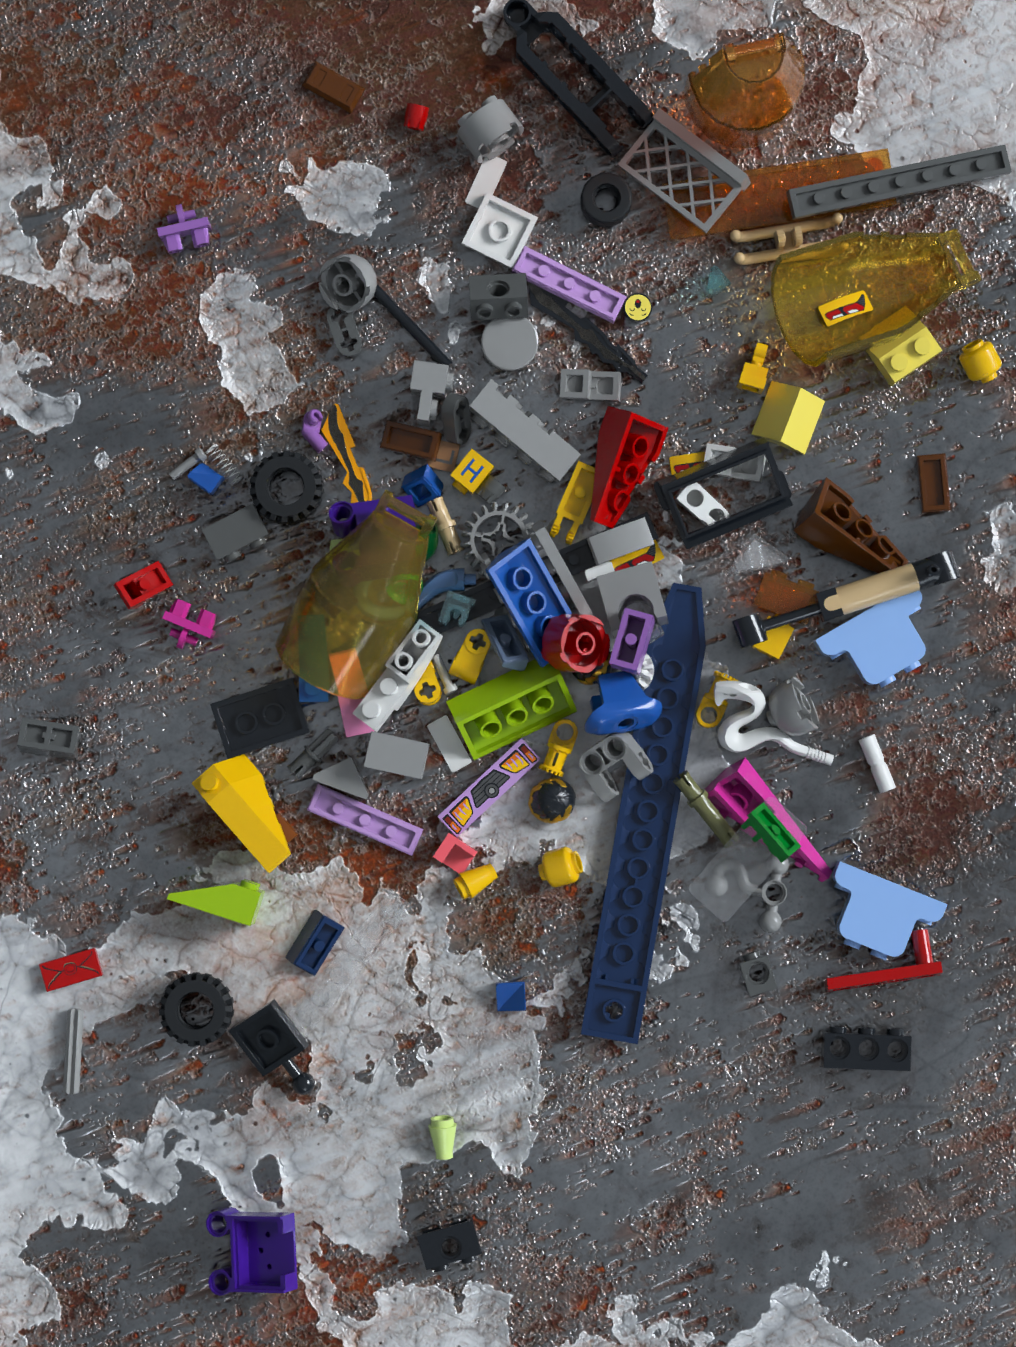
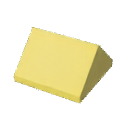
(788, 416)

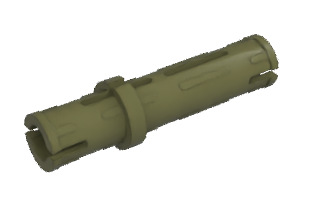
(698, 799)

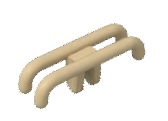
(786, 236)

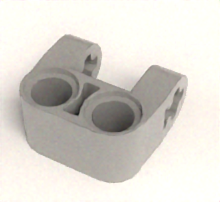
(599, 777)

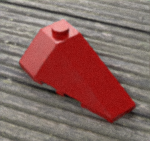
(623, 454)

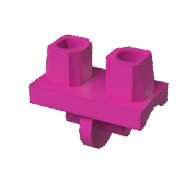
(178, 615)

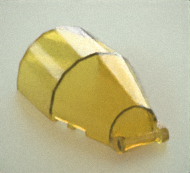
(899, 274)
(358, 602)

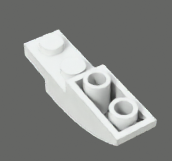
(400, 676)

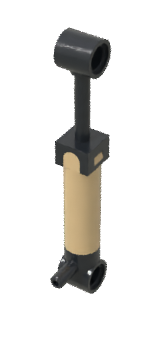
(855, 596)

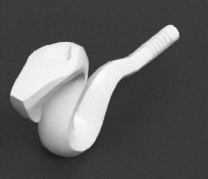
(735, 742)

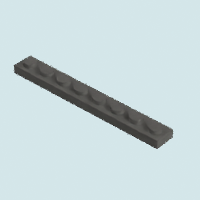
(898, 182)

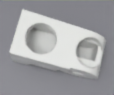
(700, 504)

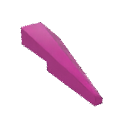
(742, 790)

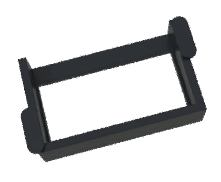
(714, 466)

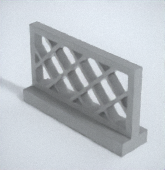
(699, 151)

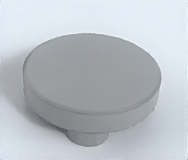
(509, 343)

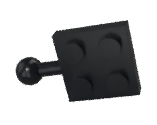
(273, 1041)

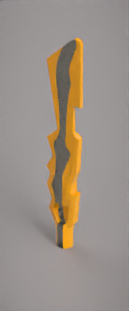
(341, 441)

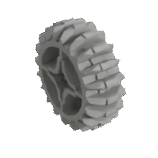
(474, 536)

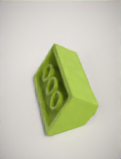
(511, 707)

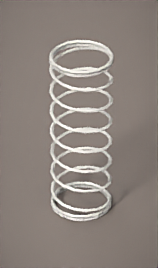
(235, 480)

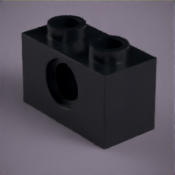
(462, 1231)

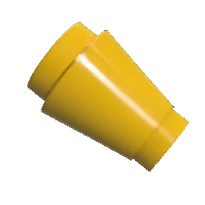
(474, 881)

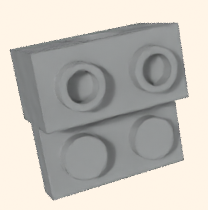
(429, 383)

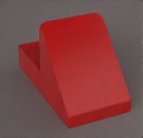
(143, 585)

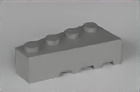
(523, 432)

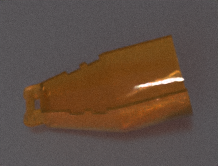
(746, 91)

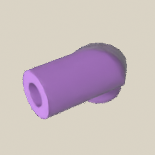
(311, 429)

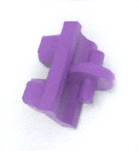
(172, 234)

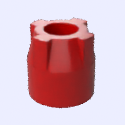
(415, 116)

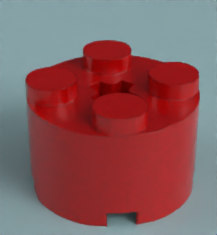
(575, 643)

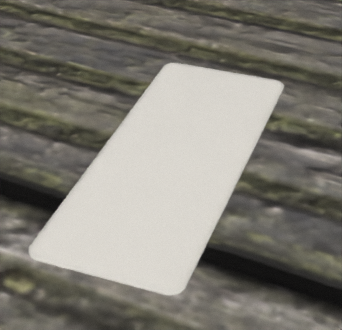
(485, 180)

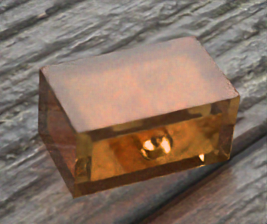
(781, 596)

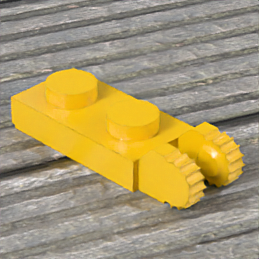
(575, 500)

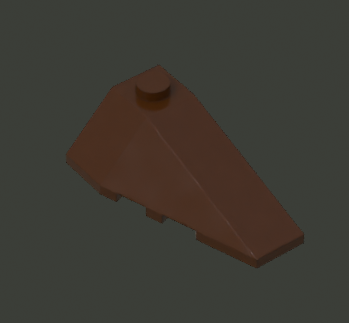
(839, 529)

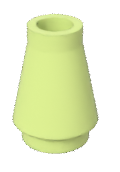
(443, 1135)

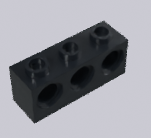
(877, 1060)

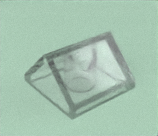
(756, 556)

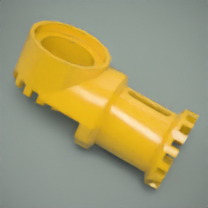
(709, 701)
(559, 746)

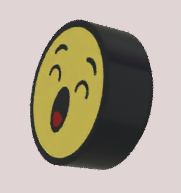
(637, 308)

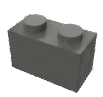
(236, 533)

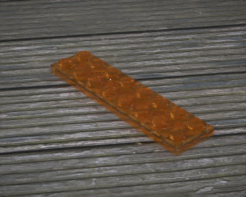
(766, 199)

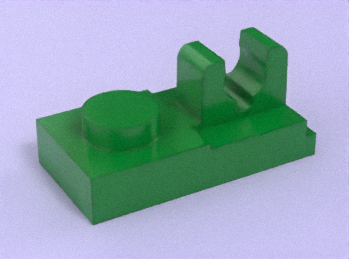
(772, 831)

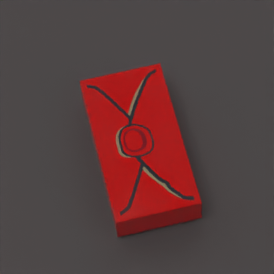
(71, 969)

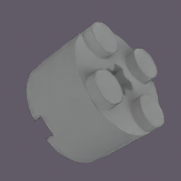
(489, 129)

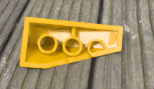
(241, 800)

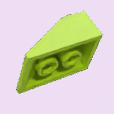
(231, 901)

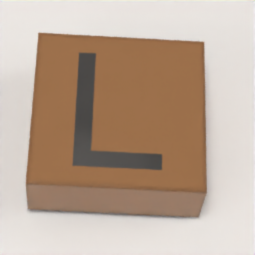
(446, 457)

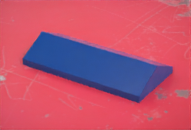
(527, 592)

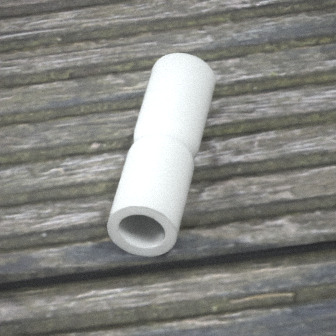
(876, 760)

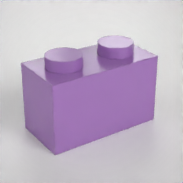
(632, 641)

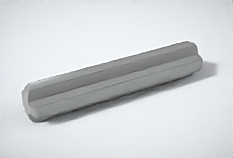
(73, 1050)

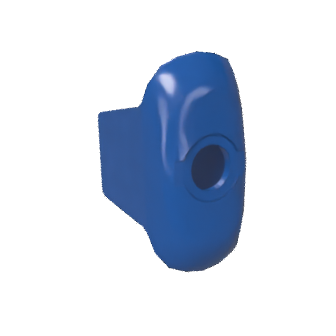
(621, 706)

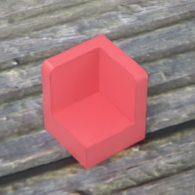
(455, 853)

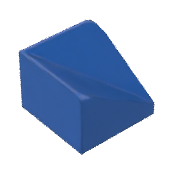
(206, 478)
(422, 485)
(511, 996)

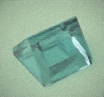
(716, 282)

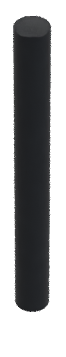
(411, 327)

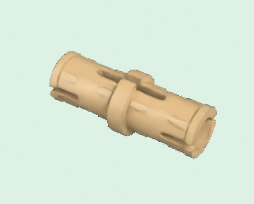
(445, 526)

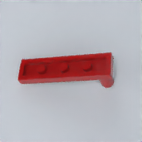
(923, 969)

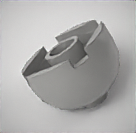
(347, 282)
(791, 709)

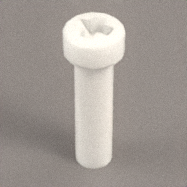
(449, 687)

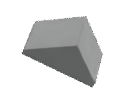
(344, 777)

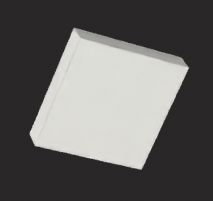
(499, 231)

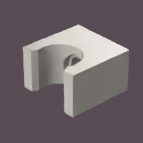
(631, 586)
(396, 755)

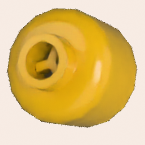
(980, 360)
(560, 867)

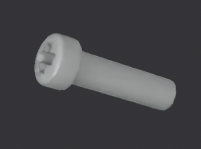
(187, 464)

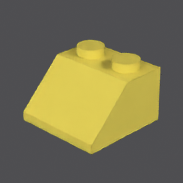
(905, 353)

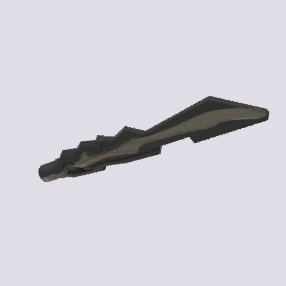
(586, 333)

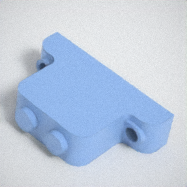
(878, 640)
(880, 911)

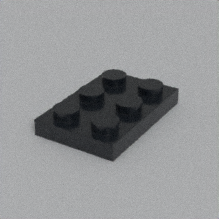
(260, 718)

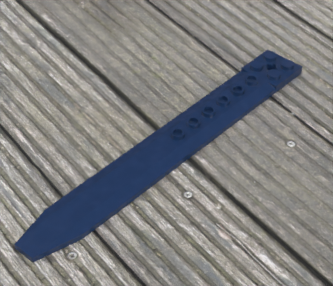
(647, 827)

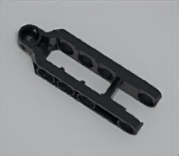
(528, 26)

